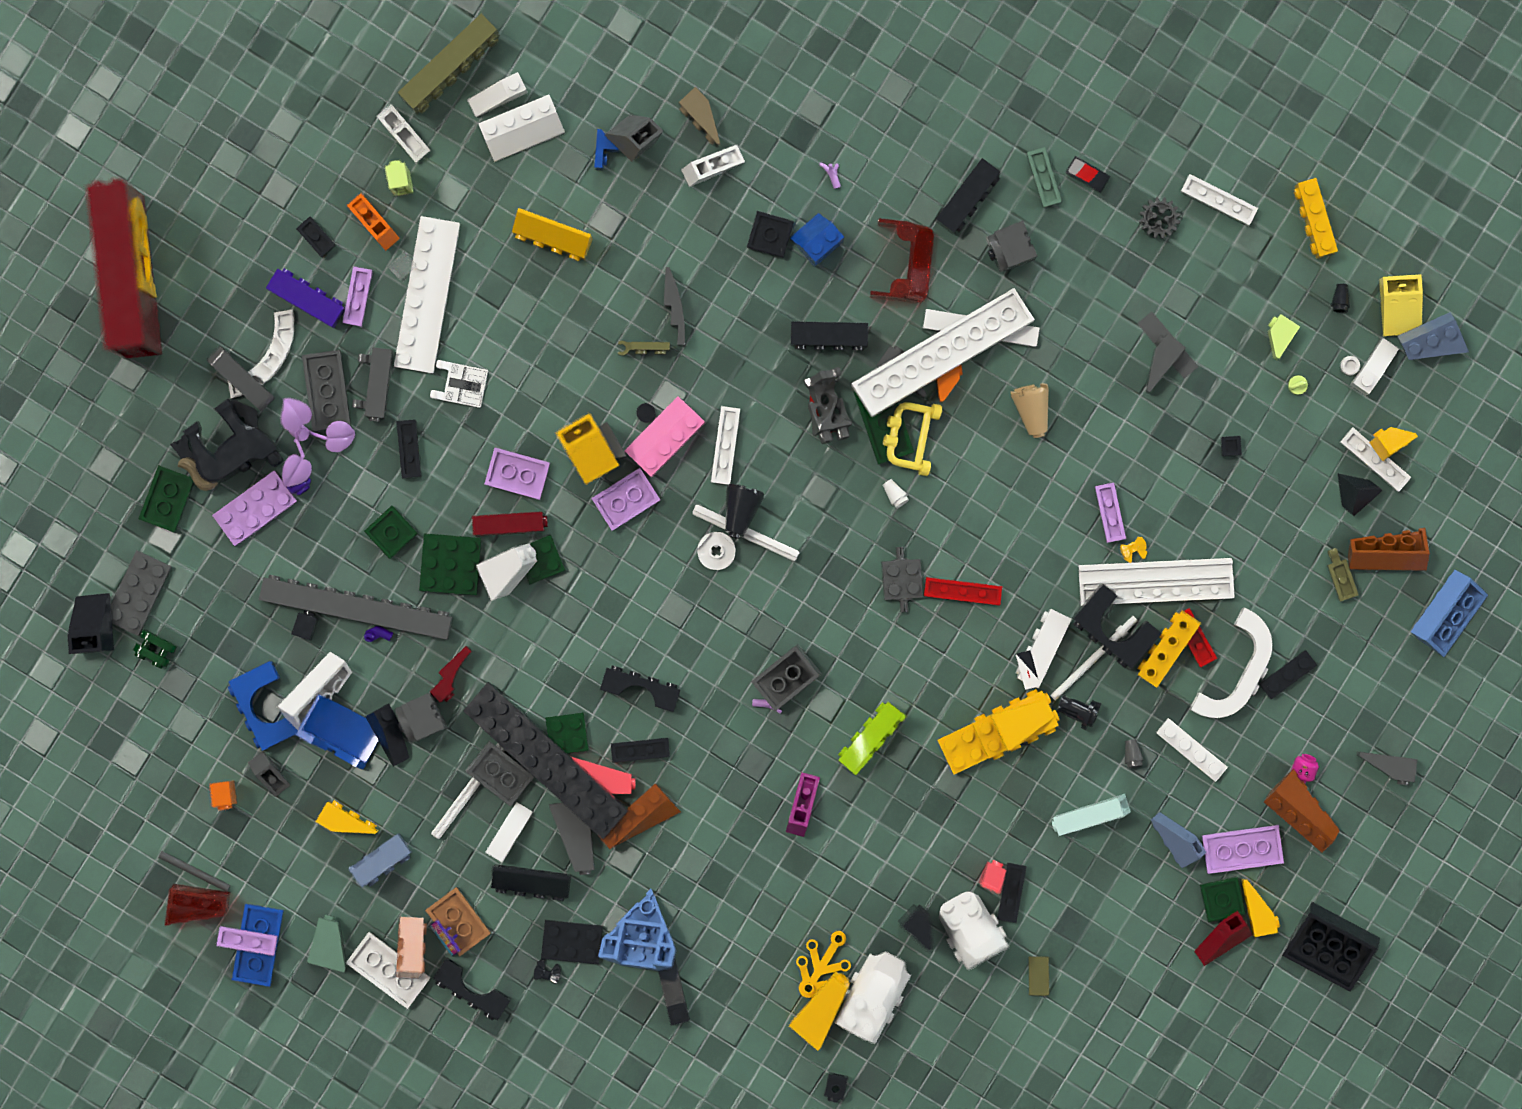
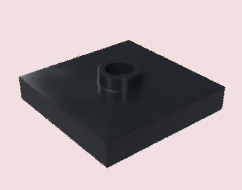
(770, 234)

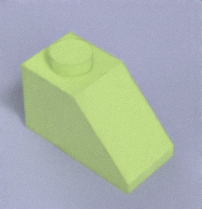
(1281, 334)

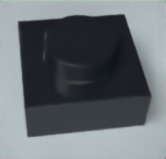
(1231, 446)

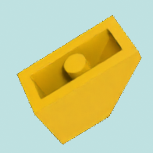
(1391, 441)

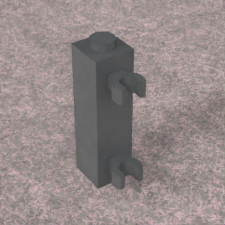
(378, 383)

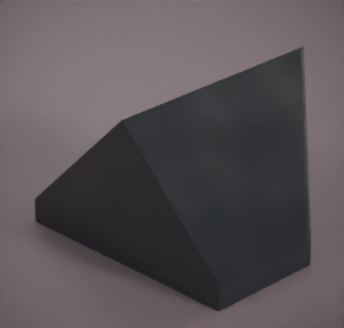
(1356, 492)

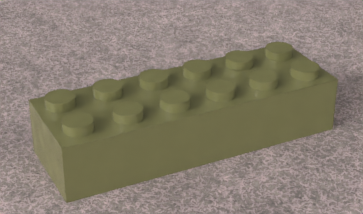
(449, 64)

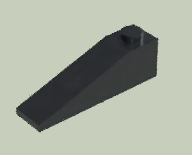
(674, 995)

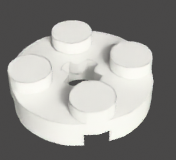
(705, 551)

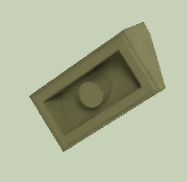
(1038, 975)

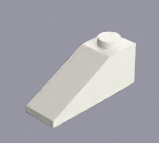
(497, 94)
(712, 165)
(1374, 367)

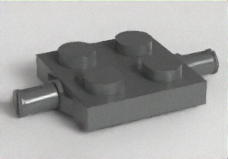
(902, 579)

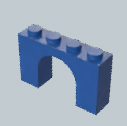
(244, 690)

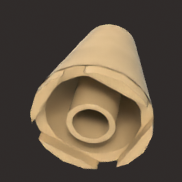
(1033, 408)

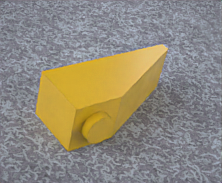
(1260, 915)

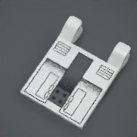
(463, 384)

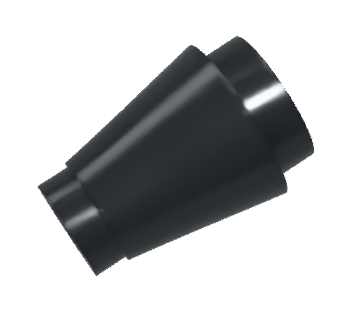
(1341, 299)

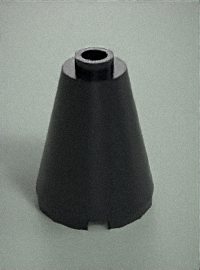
(740, 508)

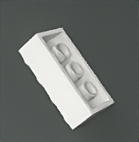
(521, 128)

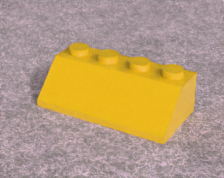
(551, 234)

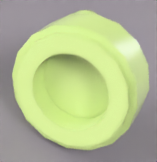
(1297, 385)

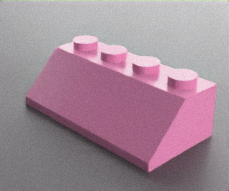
(664, 436)

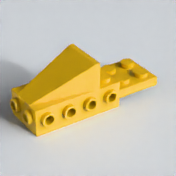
(1000, 731)

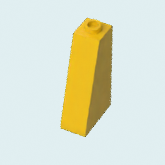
(819, 1013)

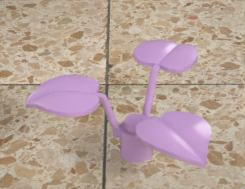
(293, 418)

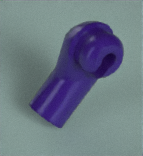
(377, 632)

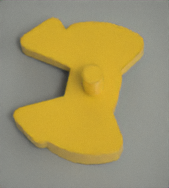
(1139, 546)

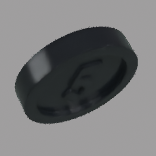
(645, 412)

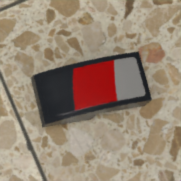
(1088, 174)

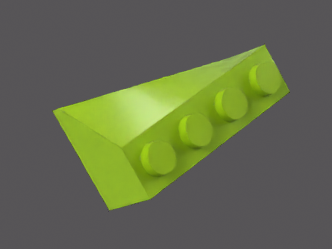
(871, 738)

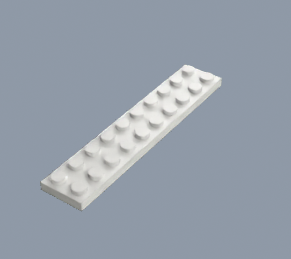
(942, 352)

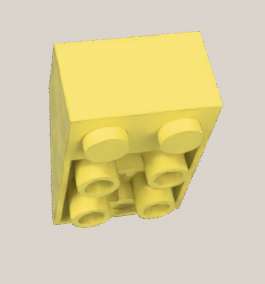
(1401, 303)

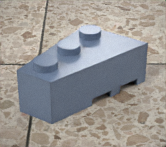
(1433, 339)
(381, 861)

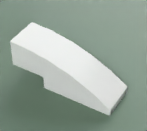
(403, 133)
(509, 832)

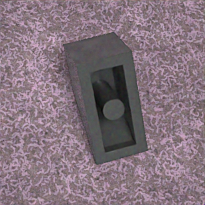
(268, 773)

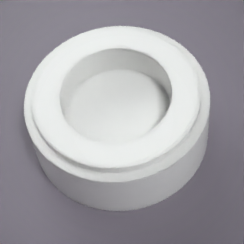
(1350, 365)

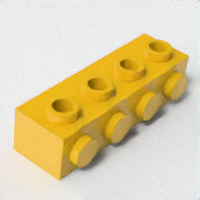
(1316, 218)
(1169, 648)

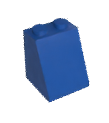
(817, 239)

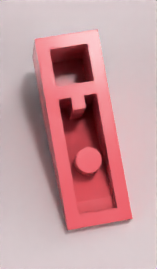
(993, 876)

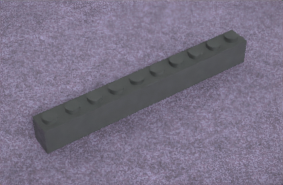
(356, 608)

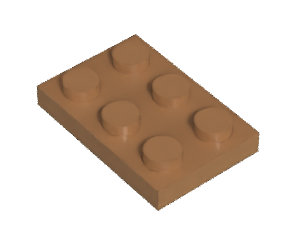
(456, 912)

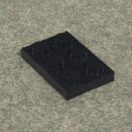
(571, 942)

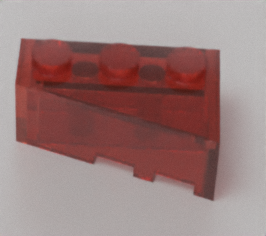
(195, 903)

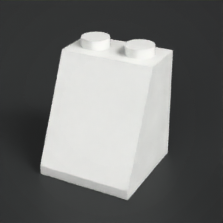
(506, 570)

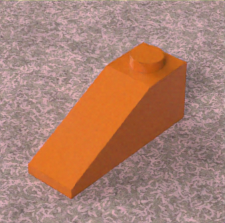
(373, 222)

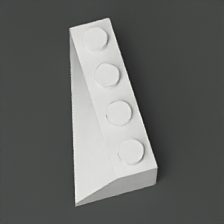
(323, 680)

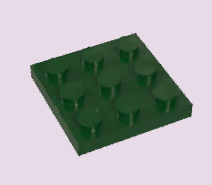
(450, 564)

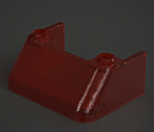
(916, 285)

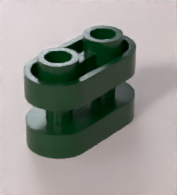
(143, 651)

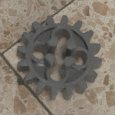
(1169, 220)

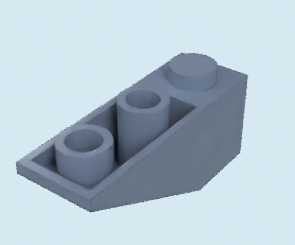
(1181, 842)

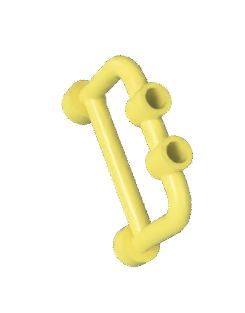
(933, 412)

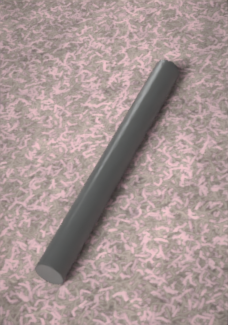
(194, 871)

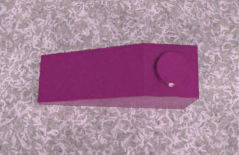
(802, 804)

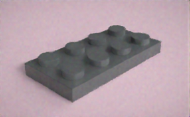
(326, 389)
(138, 592)

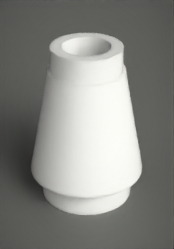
(895, 494)

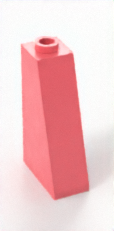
(611, 779)

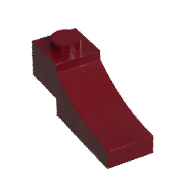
(444, 689)

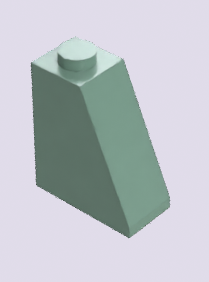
(327, 945)

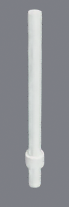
(1120, 632)

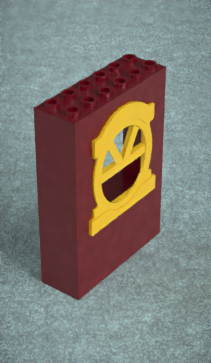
(124, 269)

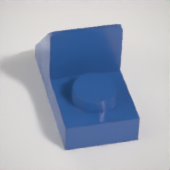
(603, 144)

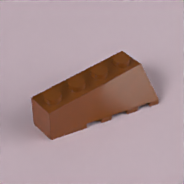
(1390, 552)
(1301, 811)
(643, 814)

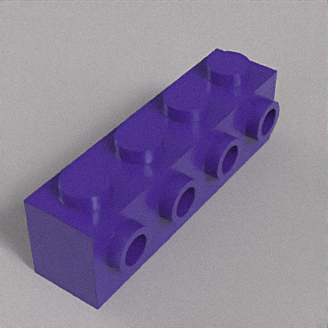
(306, 298)

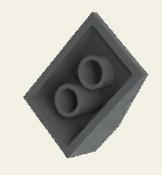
(786, 677)

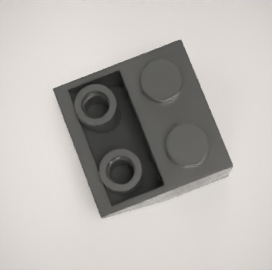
(634, 135)

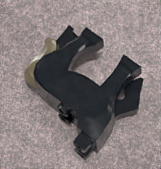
(233, 454)

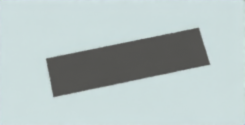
(1154, 329)

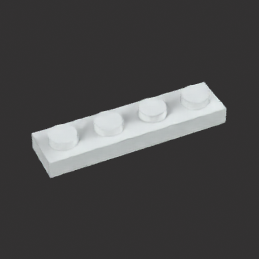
(1219, 200)
(725, 445)
(1386, 469)
(1191, 750)

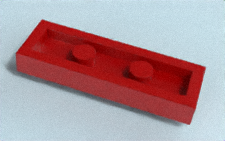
(1200, 646)

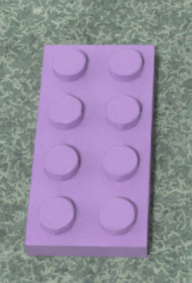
(254, 508)
(1242, 849)

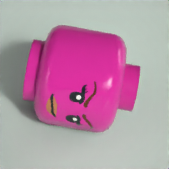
(1305, 767)

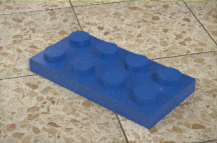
(254, 966)

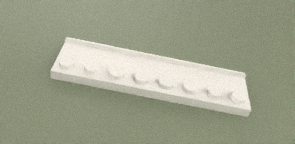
(427, 295)
(1160, 580)

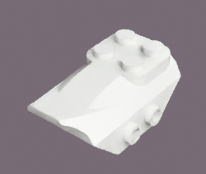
(971, 929)
(873, 996)

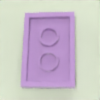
(517, 473)
(626, 499)

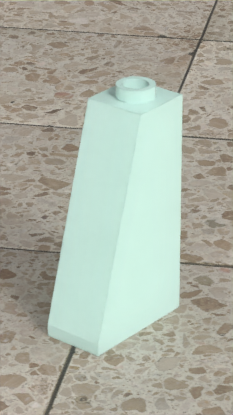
(1091, 815)

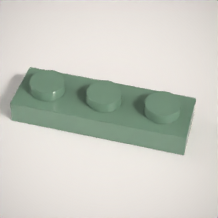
(1044, 177)

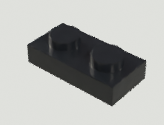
(315, 237)

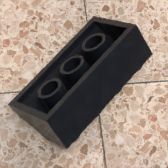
(530, 881)
(918, 925)

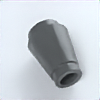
(1133, 756)

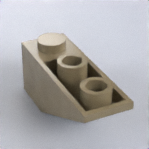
(699, 109)

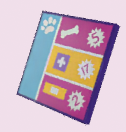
(445, 938)

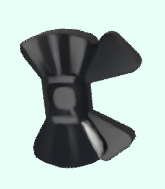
(541, 973)

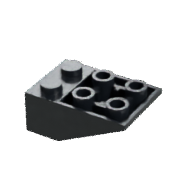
(91, 625)

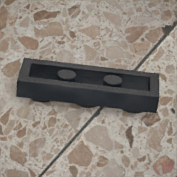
(408, 449)
(1288, 674)
(640, 750)
(1011, 892)

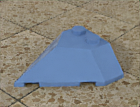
(640, 938)

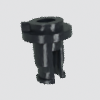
(1079, 711)

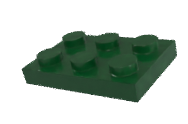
(166, 499)

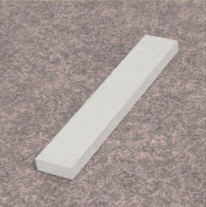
(940, 320)

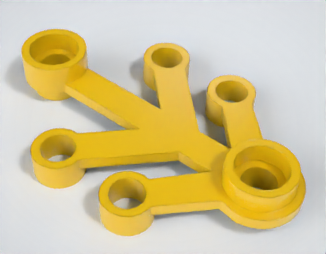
(820, 967)

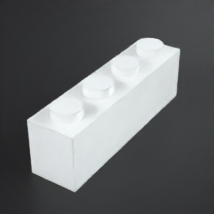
(1046, 641)

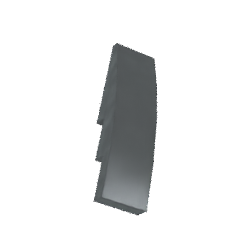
(673, 300)

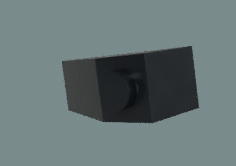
(388, 734)

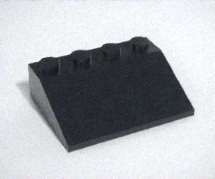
(1331, 946)

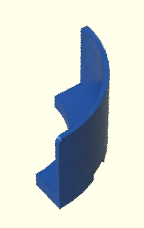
(339, 729)

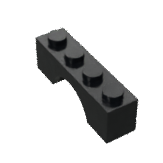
(664, 695)
(491, 1003)

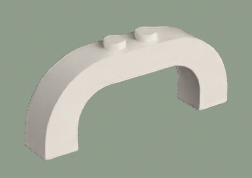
(1253, 672)

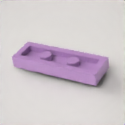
(357, 296)
(1110, 512)
(247, 940)

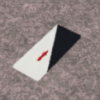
(1027, 669)

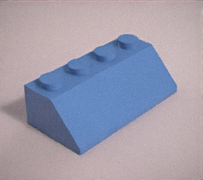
(1449, 613)

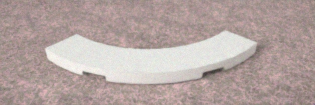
(276, 353)

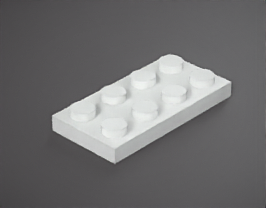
(378, 964)

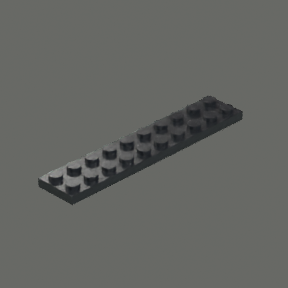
(546, 760)

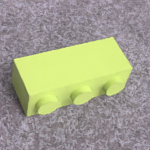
(399, 178)

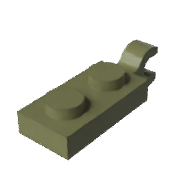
(642, 347)
(1341, 576)

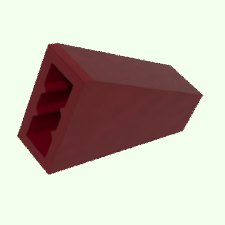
(509, 523)

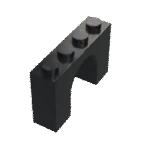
(1127, 651)

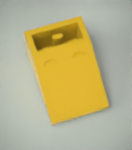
(587, 448)

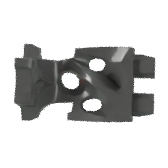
(823, 416)

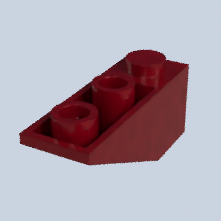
(1223, 938)

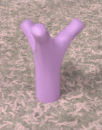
(832, 172)
(763, 703)

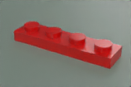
(963, 591)

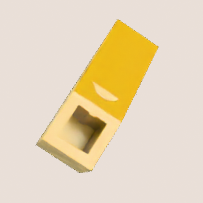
(339, 820)

